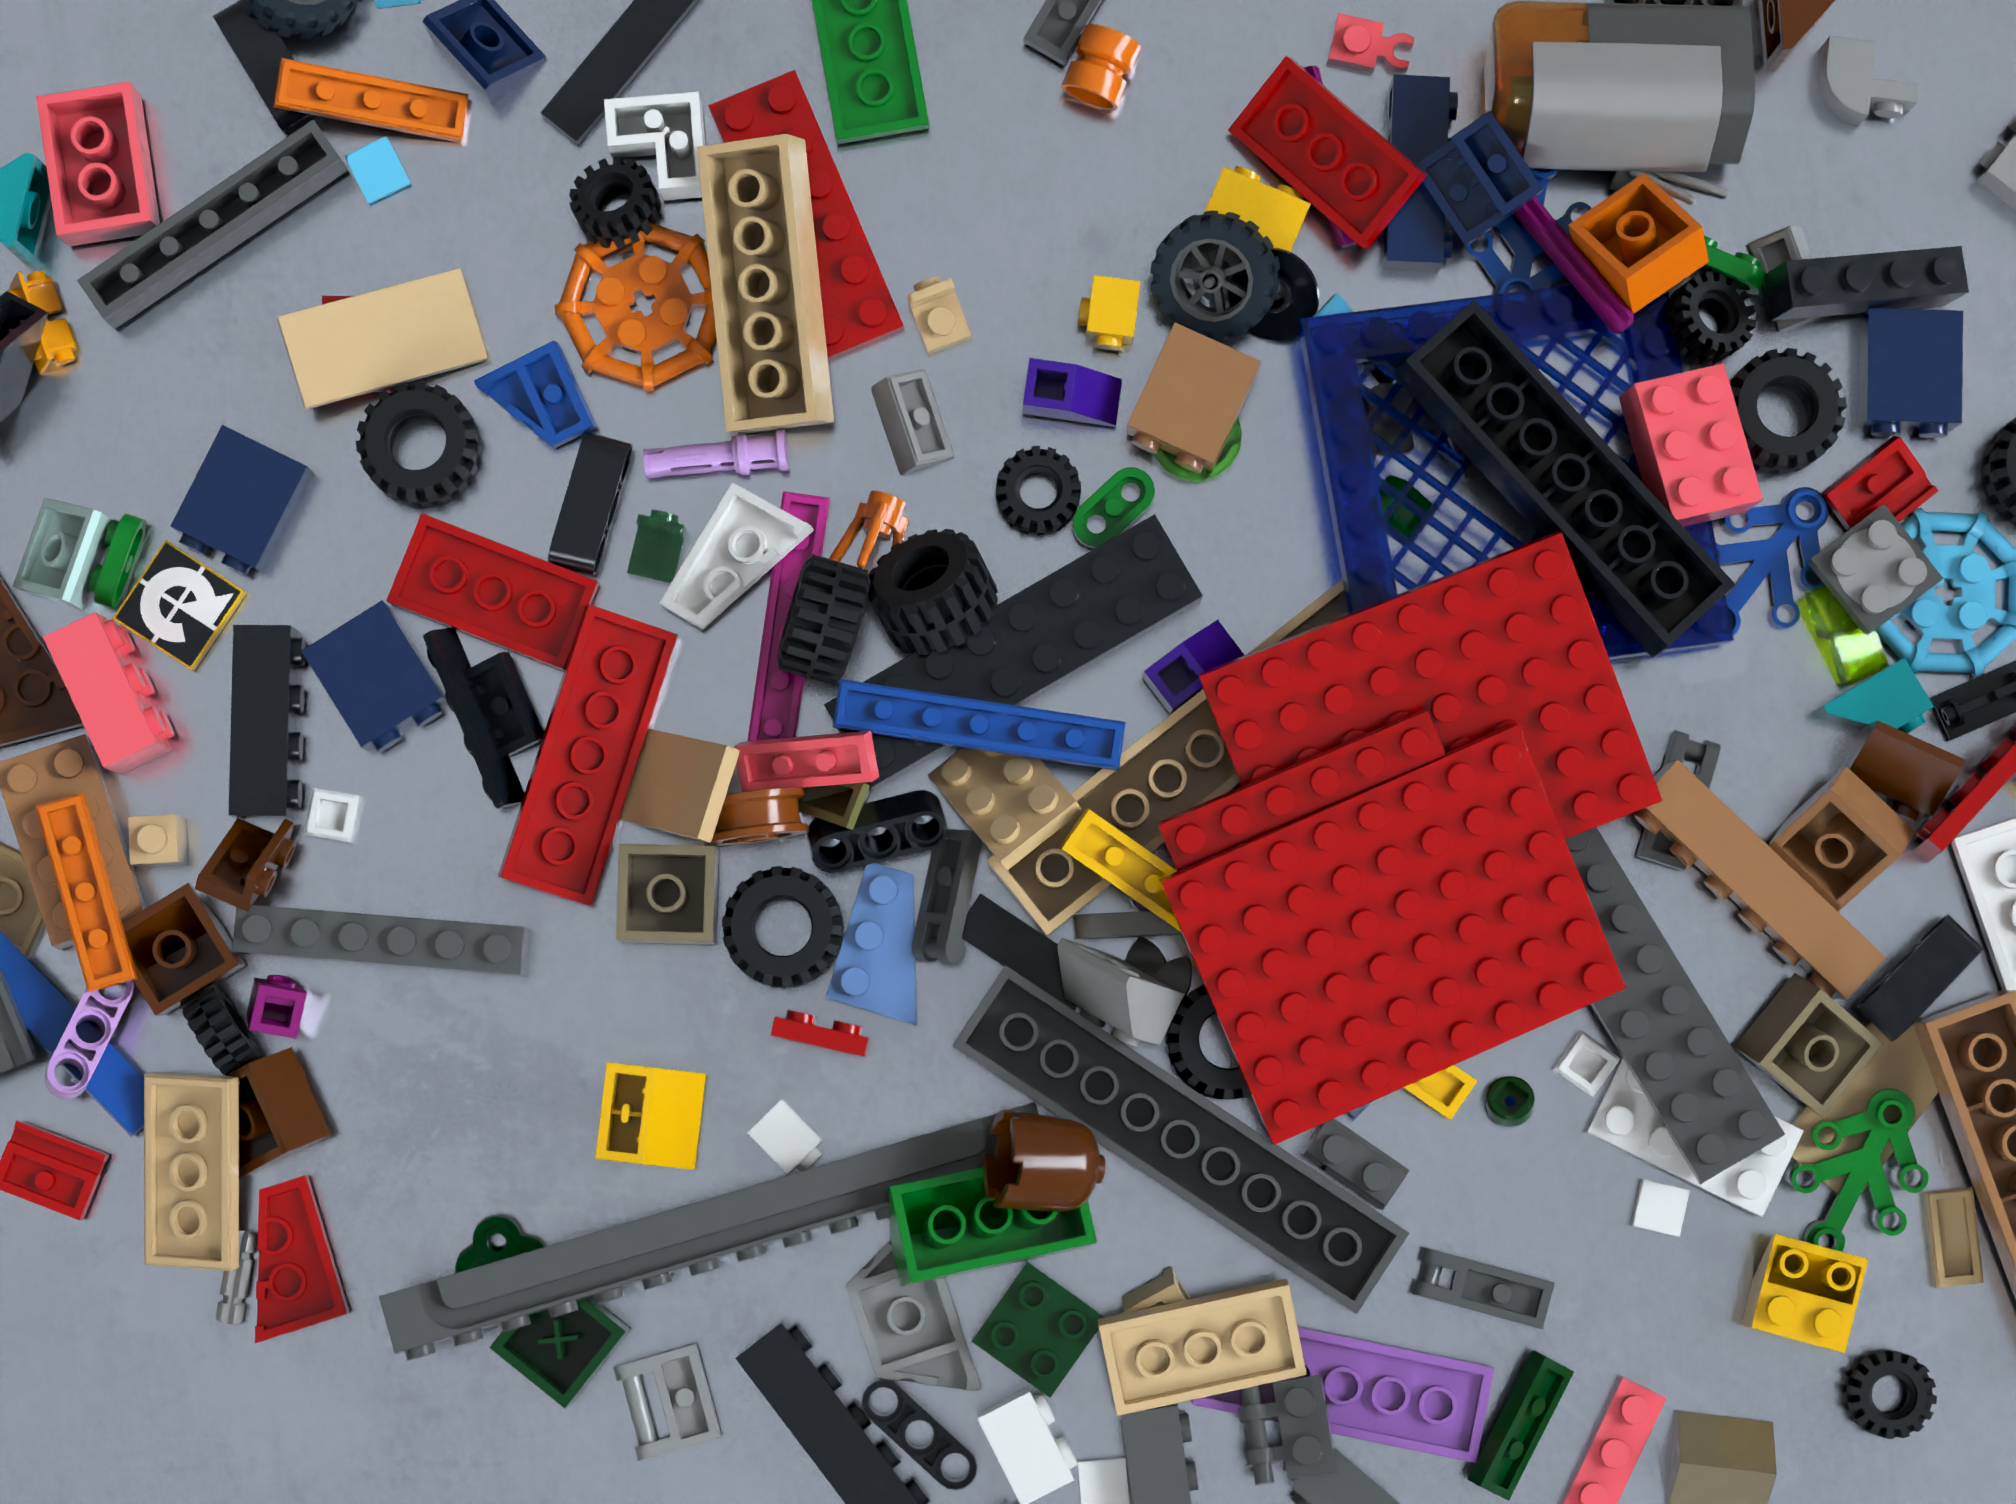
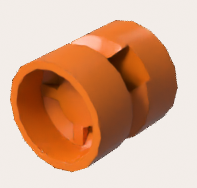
(1103, 61)

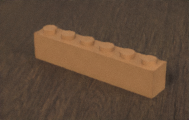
(1759, 882)

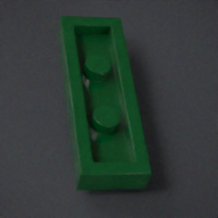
(1520, 1425)

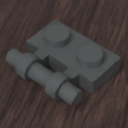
(1303, 1428)

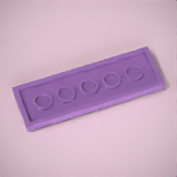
(1390, 1394)

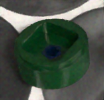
(1510, 1101)

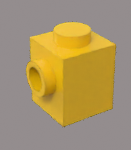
(1110, 312)

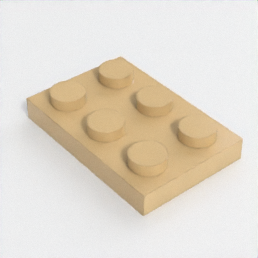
(1005, 800)

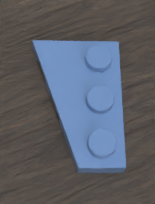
(876, 954)

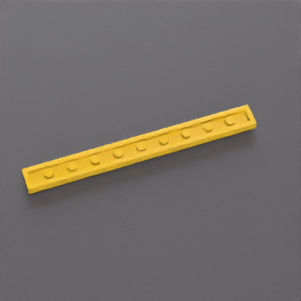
(1138, 874)

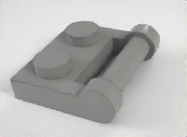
(683, 1399)

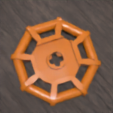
(634, 330)

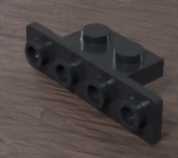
(490, 710)

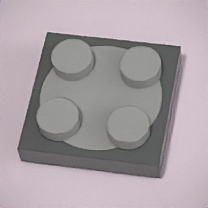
(1875, 570)

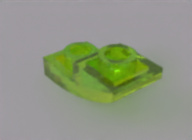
(1851, 650)

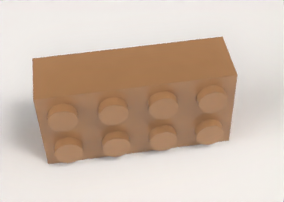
(48, 776)

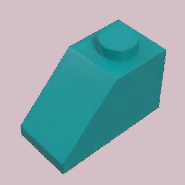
(1888, 696)

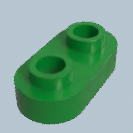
(1741, 267)
(1112, 507)
(124, 544)

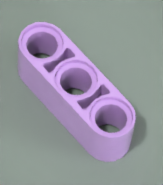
(82, 1054)

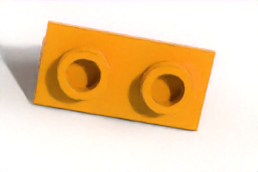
(56, 337)

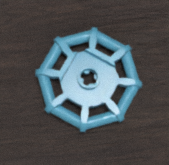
(1975, 598)

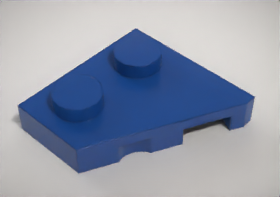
(541, 394)

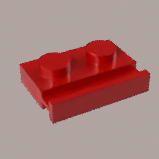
(1884, 477)
(50, 1170)

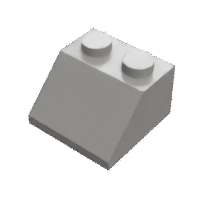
(1117, 994)

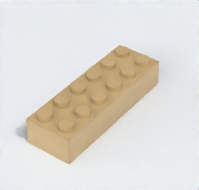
(765, 284)

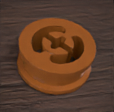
(759, 817)

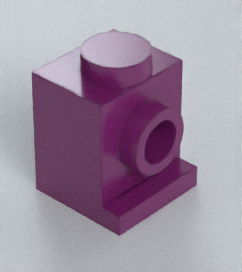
(276, 1006)

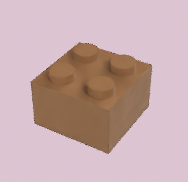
(1842, 838)

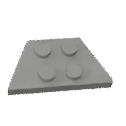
(910, 1328)

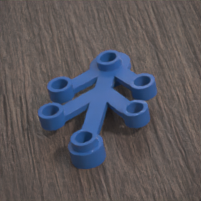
(1524, 249)
(1771, 554)

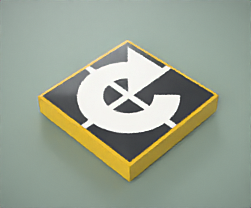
(179, 605)

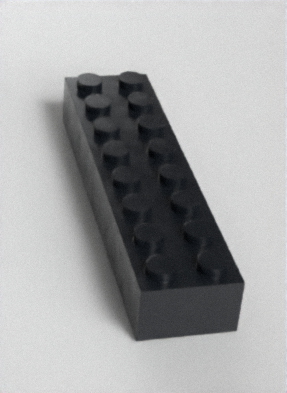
(1563, 478)
(1046, 634)

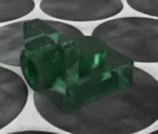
(657, 547)

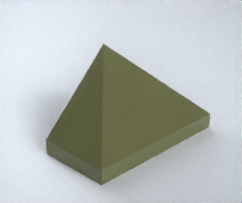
(835, 803)

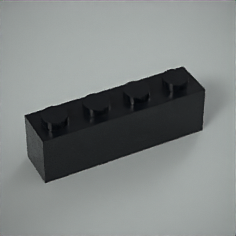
(1866, 281)
(264, 722)

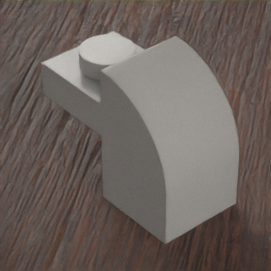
(1849, 85)

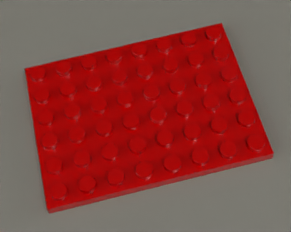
(1474, 651)
(1393, 933)

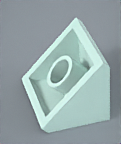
(63, 552)

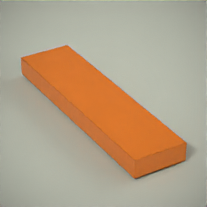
(370, 100)
(86, 892)

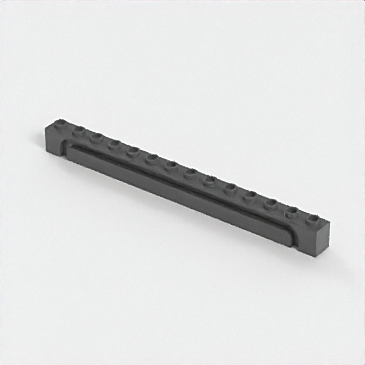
(675, 1240)

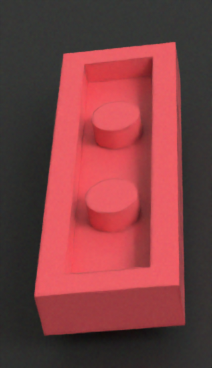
(807, 761)
(1615, 1445)

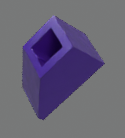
(1071, 393)
(1175, 675)

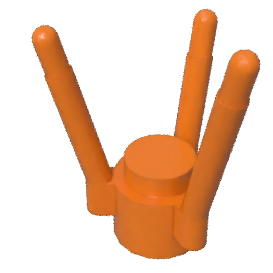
(880, 516)

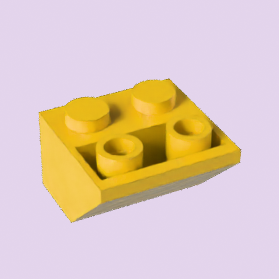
(650, 1116)
(1805, 1293)

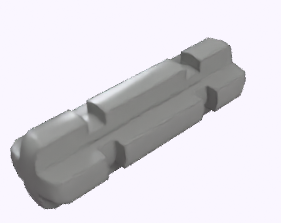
(236, 1282)

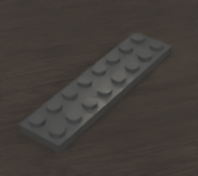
(1668, 1029)

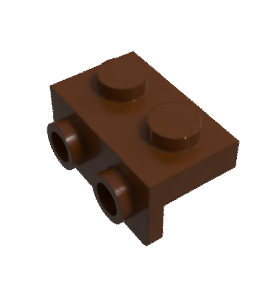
(246, 863)

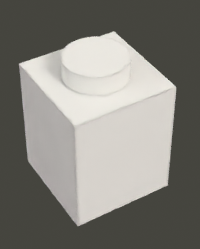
(787, 1138)

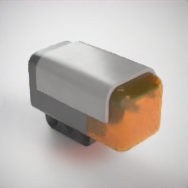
(1623, 83)

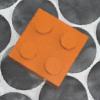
(1640, 241)

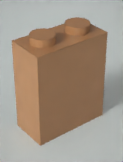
(1192, 399)

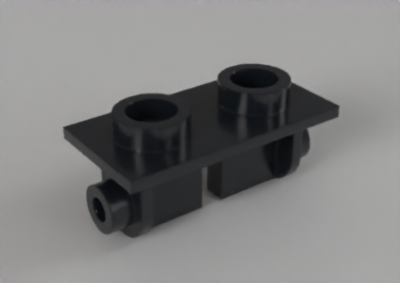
(1977, 701)

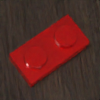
(800, 1028)

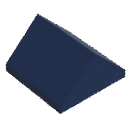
(484, 45)

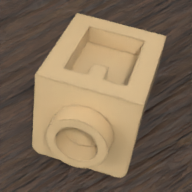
(938, 314)

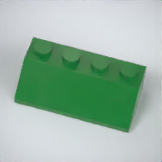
(952, 1229)

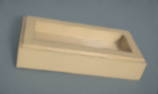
(1952, 1237)

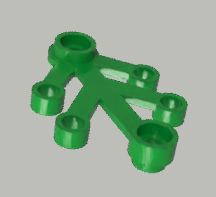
(1863, 1165)

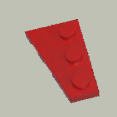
(296, 1265)

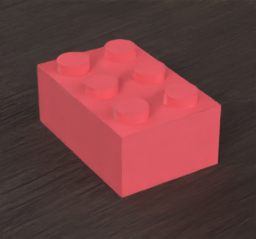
(98, 163)
(1691, 445)
(110, 693)

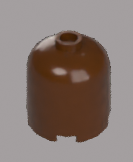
(1041, 1163)

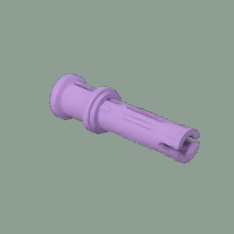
(739, 455)

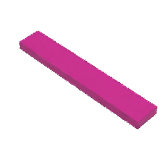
(776, 691)

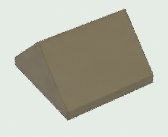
(1721, 1460)

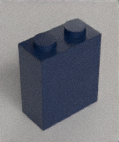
(1910, 371)
(241, 501)
(375, 677)

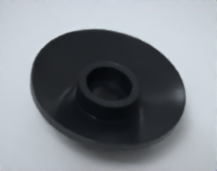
(1286, 311)

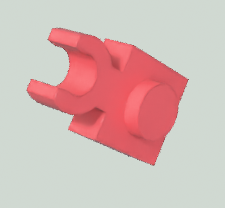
(1360, 43)

